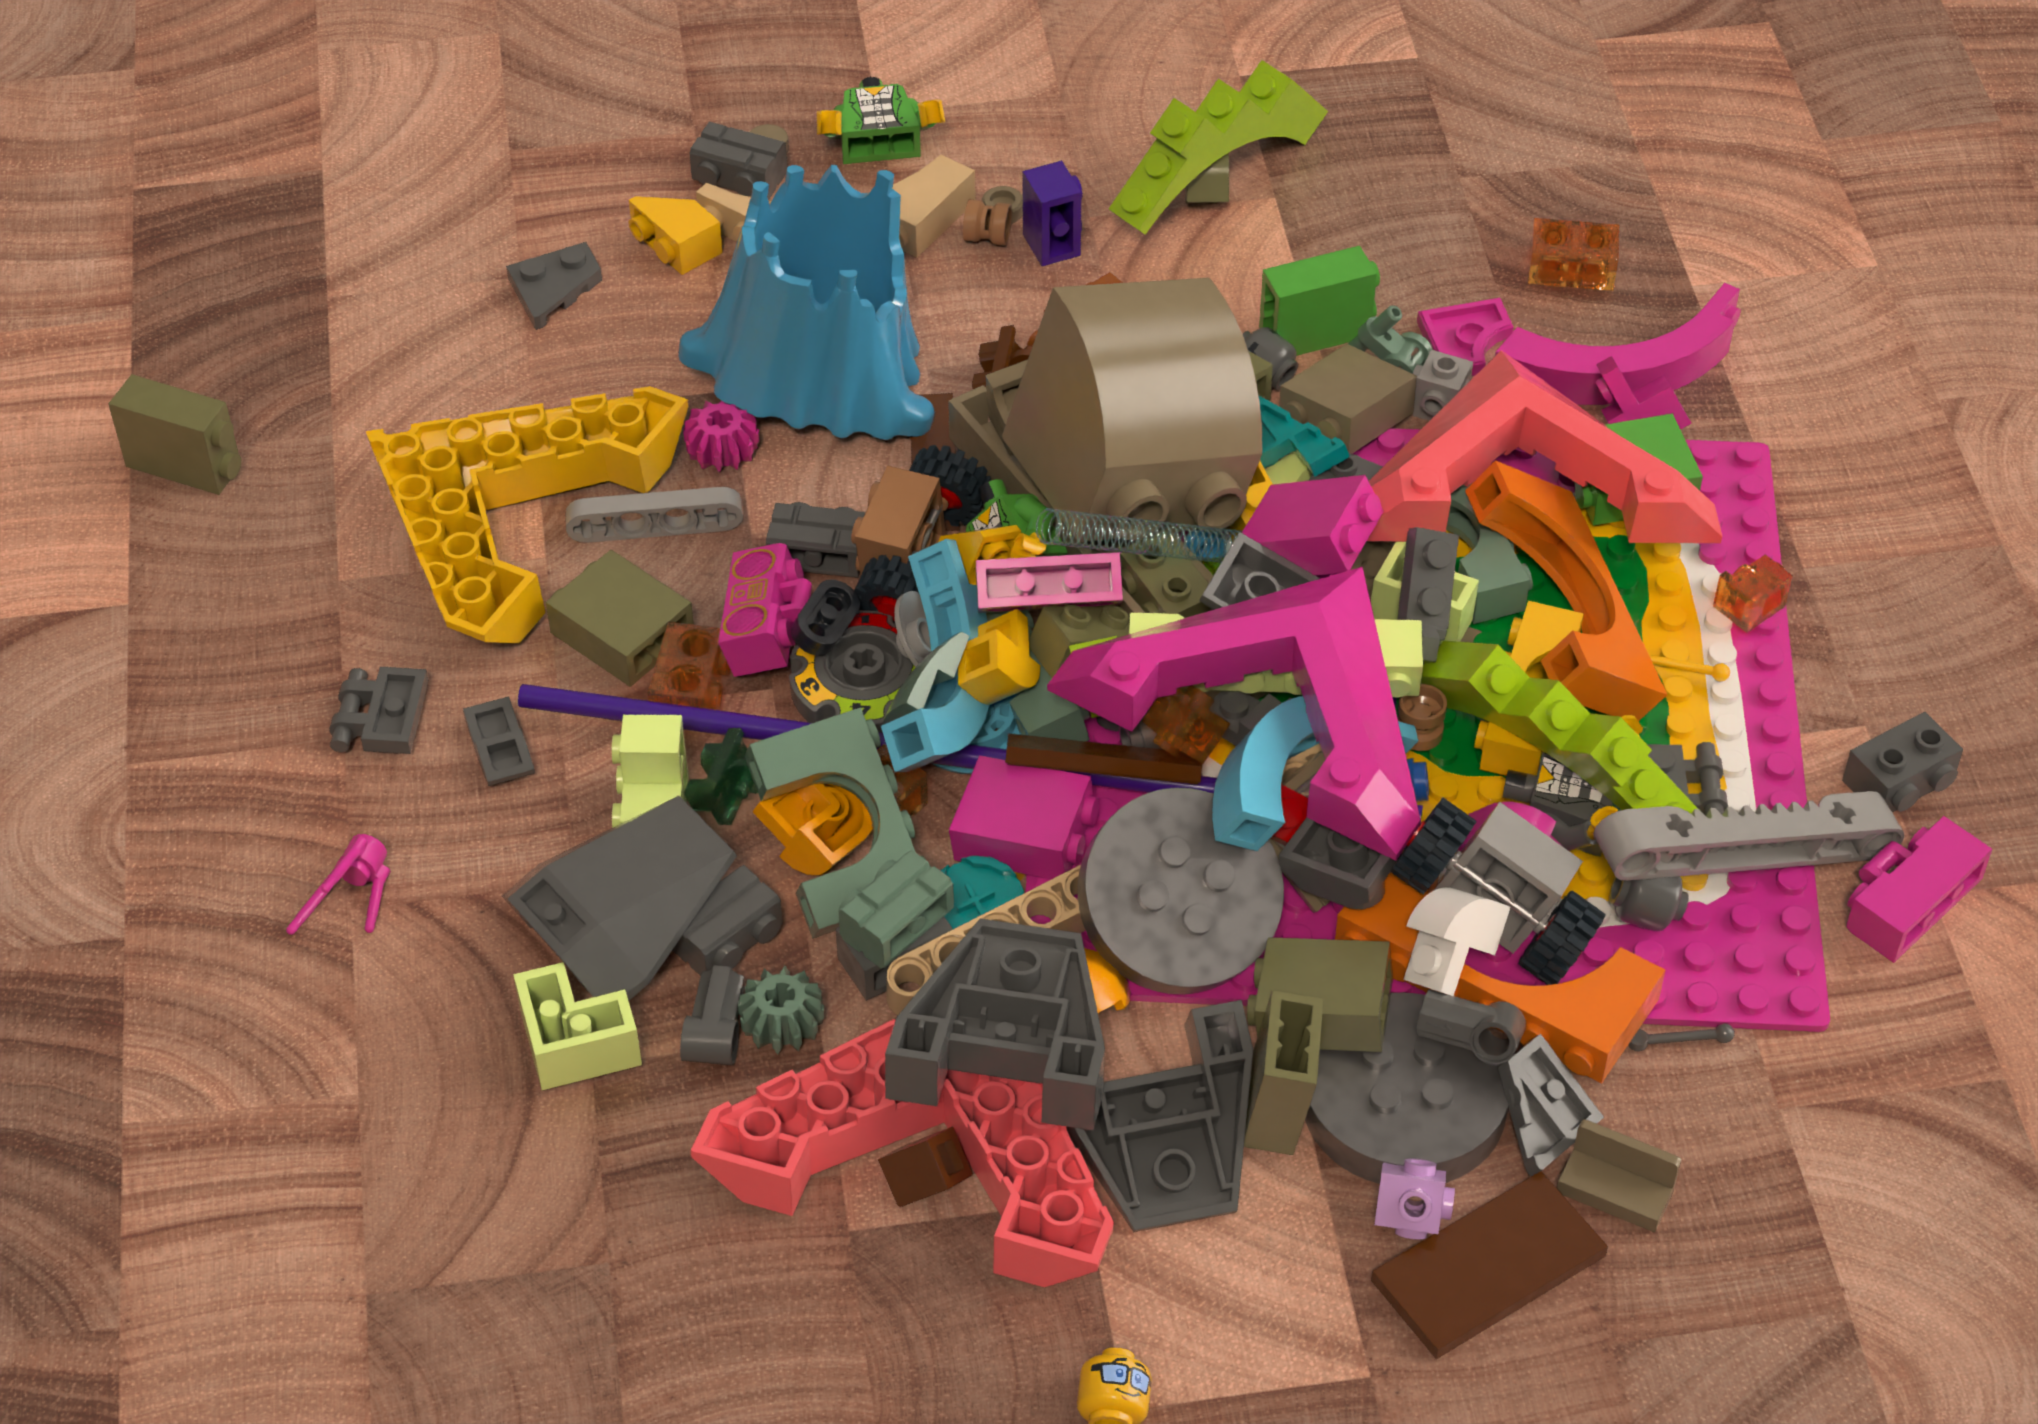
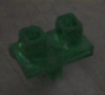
(727, 778)

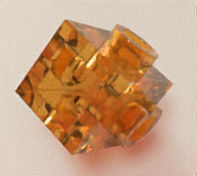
(1186, 723)

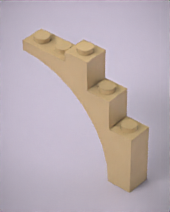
(928, 203)

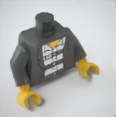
(1565, 798)

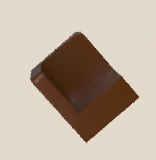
(925, 1167)

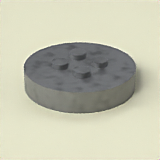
(1173, 900)
(1407, 1101)

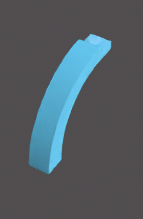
(950, 713)
(1248, 786)

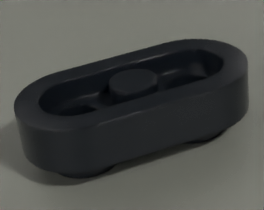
(825, 617)

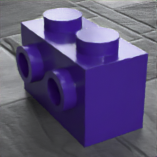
(1052, 212)

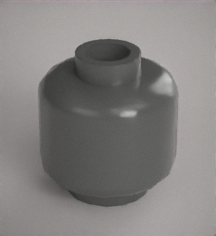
(1649, 901)

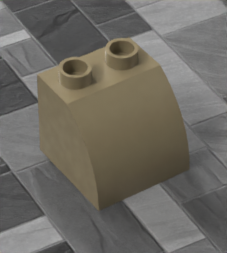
(1139, 406)

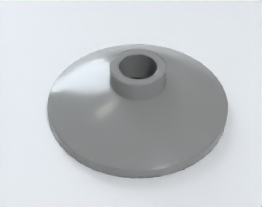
(912, 627)

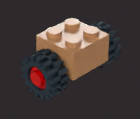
(909, 515)

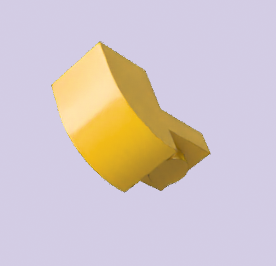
(998, 660)

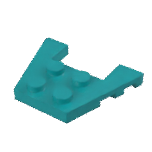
(1284, 435)

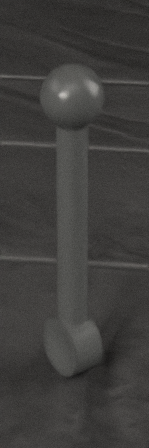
(1723, 1033)

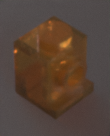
(1753, 592)

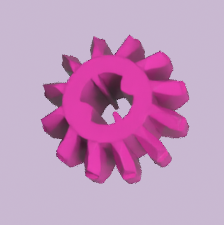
(720, 435)

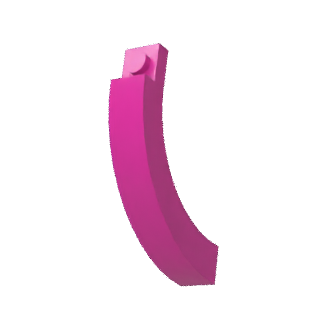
(1676, 355)

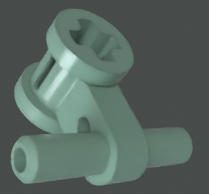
(1388, 344)

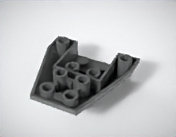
(624, 896)

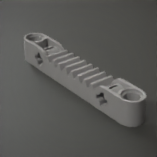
(1681, 843)

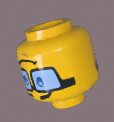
(1114, 1388)

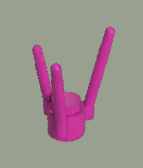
(358, 865)

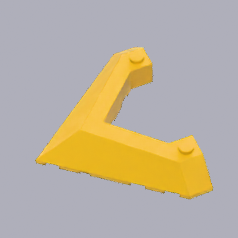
(458, 468)

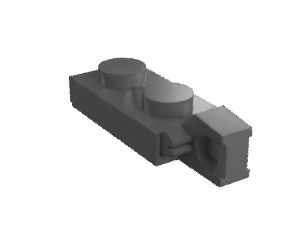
(1428, 585)

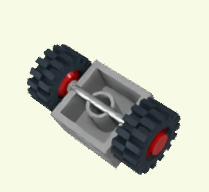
(1513, 866)

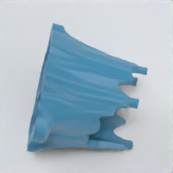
(817, 312)

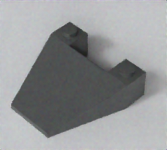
(1008, 1008)
(1176, 1137)

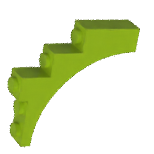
(1225, 120)
(1545, 713)

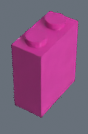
(1317, 522)
(1024, 817)

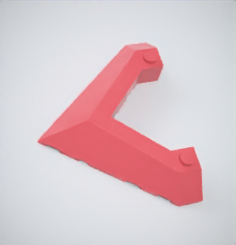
(1513, 409)
(838, 1111)

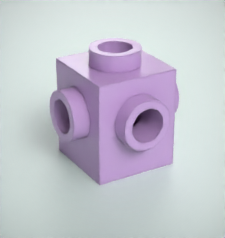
(1411, 1217)

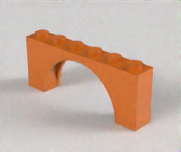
(1607, 661)
(1580, 1019)

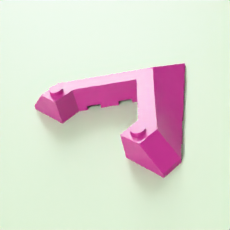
(1335, 655)

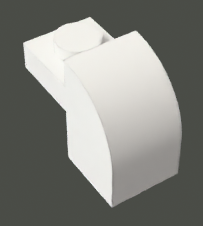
(1447, 927)

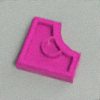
(1466, 329)

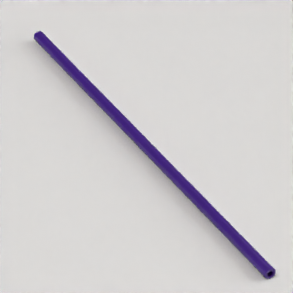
(765, 727)

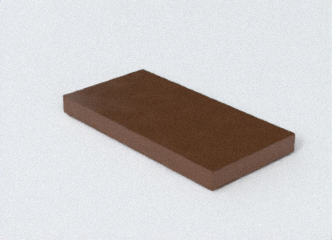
(1488, 1264)

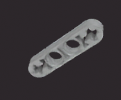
(654, 517)

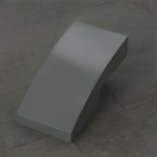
(498, 741)

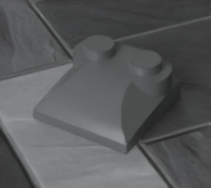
(1251, 572)
(1335, 866)

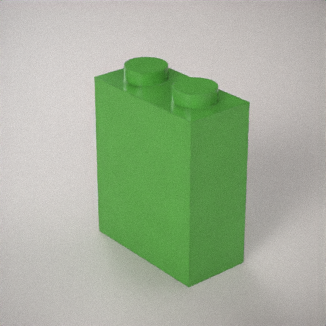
(1320, 299)
(1658, 437)

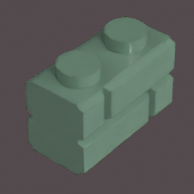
(895, 908)

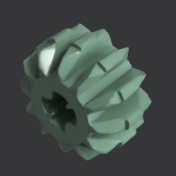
(781, 1009)

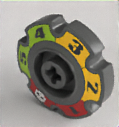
(858, 672)

